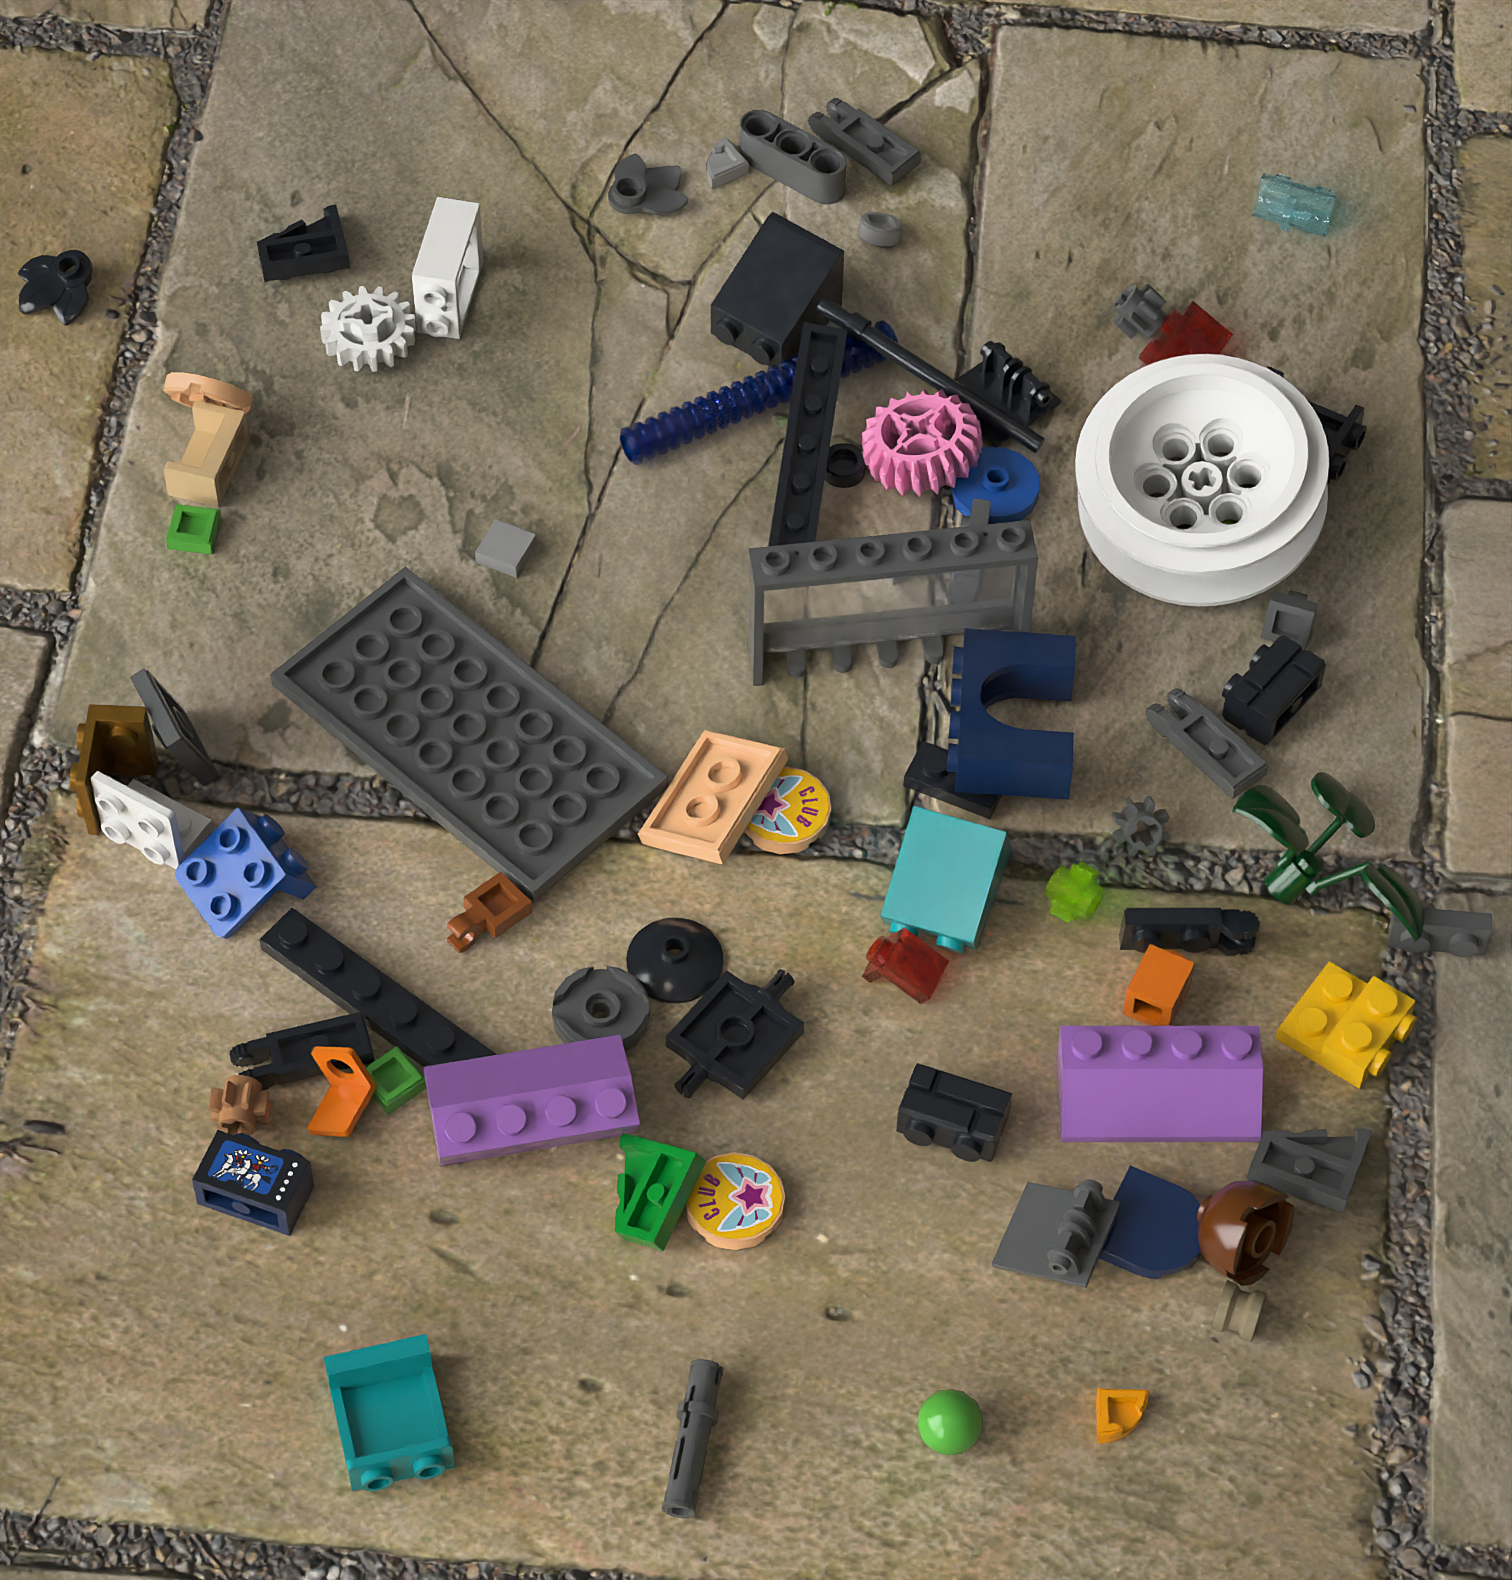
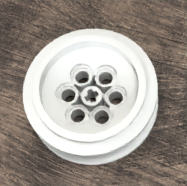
(1190, 412)

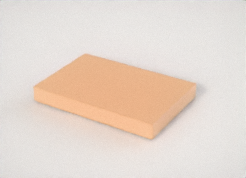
(713, 796)

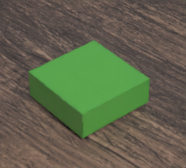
(193, 529)
(395, 1080)

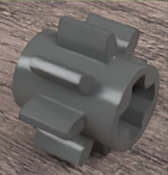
(1139, 311)
(1150, 836)

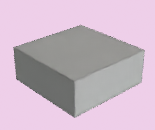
(505, 548)

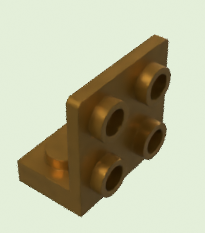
(110, 742)

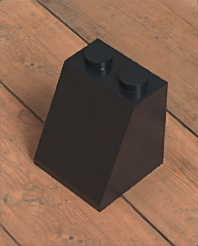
(777, 291)

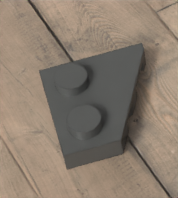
(1310, 1164)

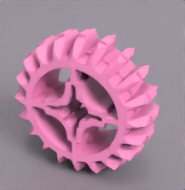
(922, 452)

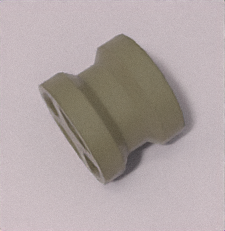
(1239, 1311)

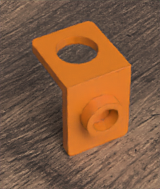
(346, 1095)

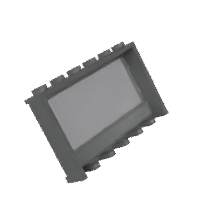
(888, 592)

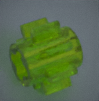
(1074, 892)

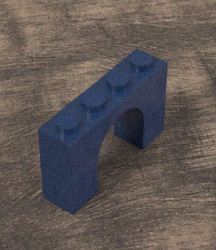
(999, 756)

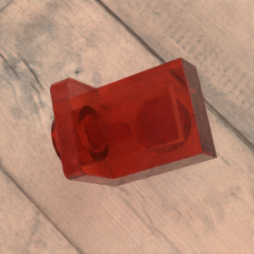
(906, 964)

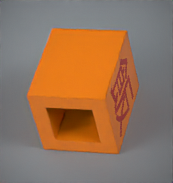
(1158, 987)

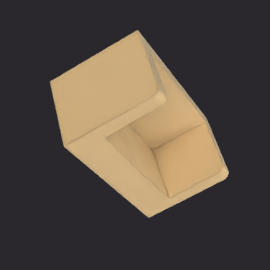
(210, 455)

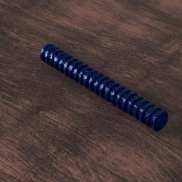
(732, 403)

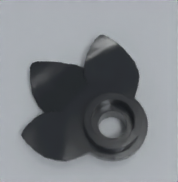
(52, 287)

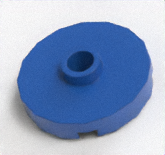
(1011, 496)

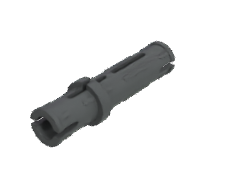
(696, 1418)

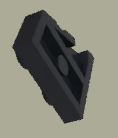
(305, 249)

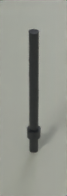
(860, 329)

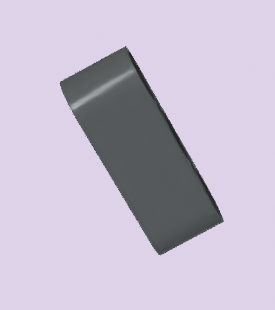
(793, 156)

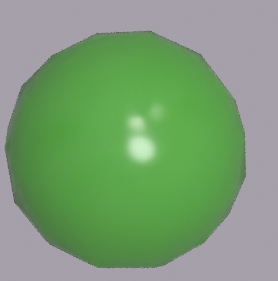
(950, 1422)

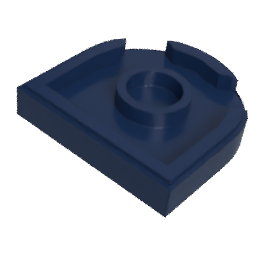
(1153, 1228)

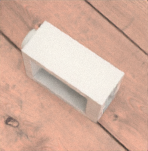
(447, 268)

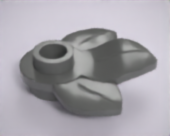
(645, 188)

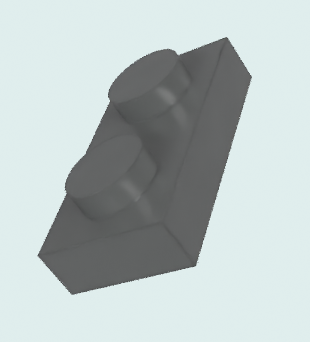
(1444, 931)

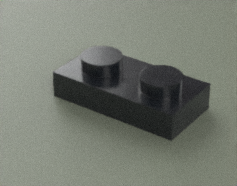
(930, 777)

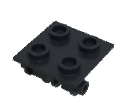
(1008, 387)

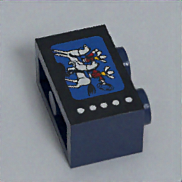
(253, 1181)

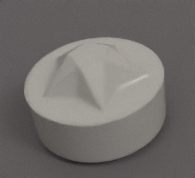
(880, 229)

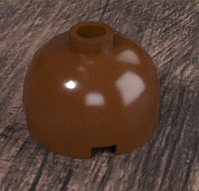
(1242, 1228)

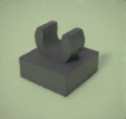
(1290, 616)

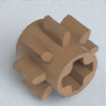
(239, 1105)

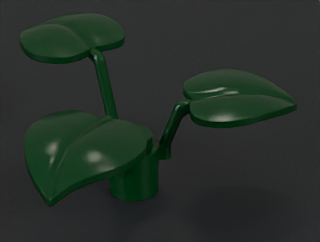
(1299, 867)

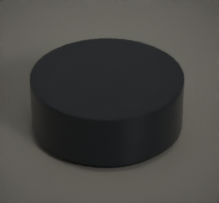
(845, 466)

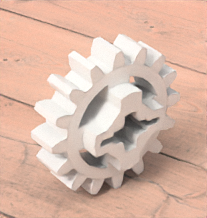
(368, 328)

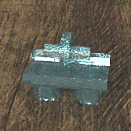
(1294, 204)

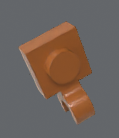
(491, 907)

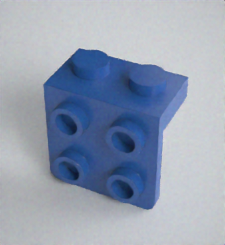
(241, 870)

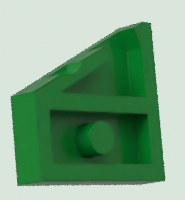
(653, 1189)

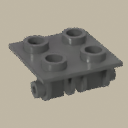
(1058, 1232)

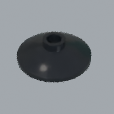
(678, 976)

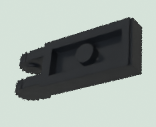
(1189, 929)
(292, 1049)

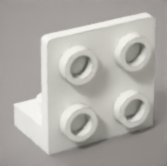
(148, 820)

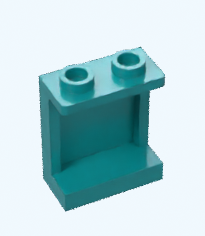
(389, 1413)

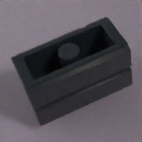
(1272, 689)
(953, 1113)

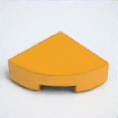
(1118, 1412)

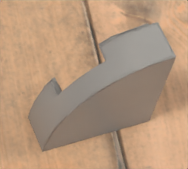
(725, 164)

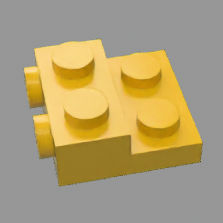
(1348, 1024)

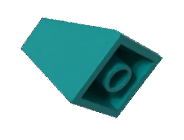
(946, 879)

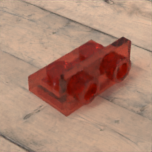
(1186, 334)

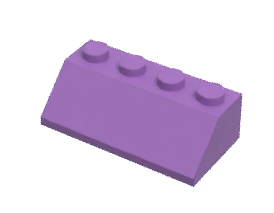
(1160, 1083)
(531, 1100)

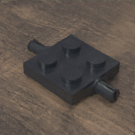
(735, 1034)

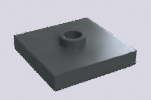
(174, 727)

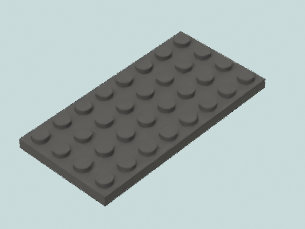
(470, 733)

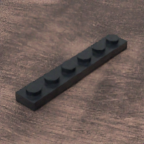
(808, 435)
(363, 988)

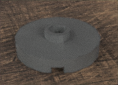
(599, 991)

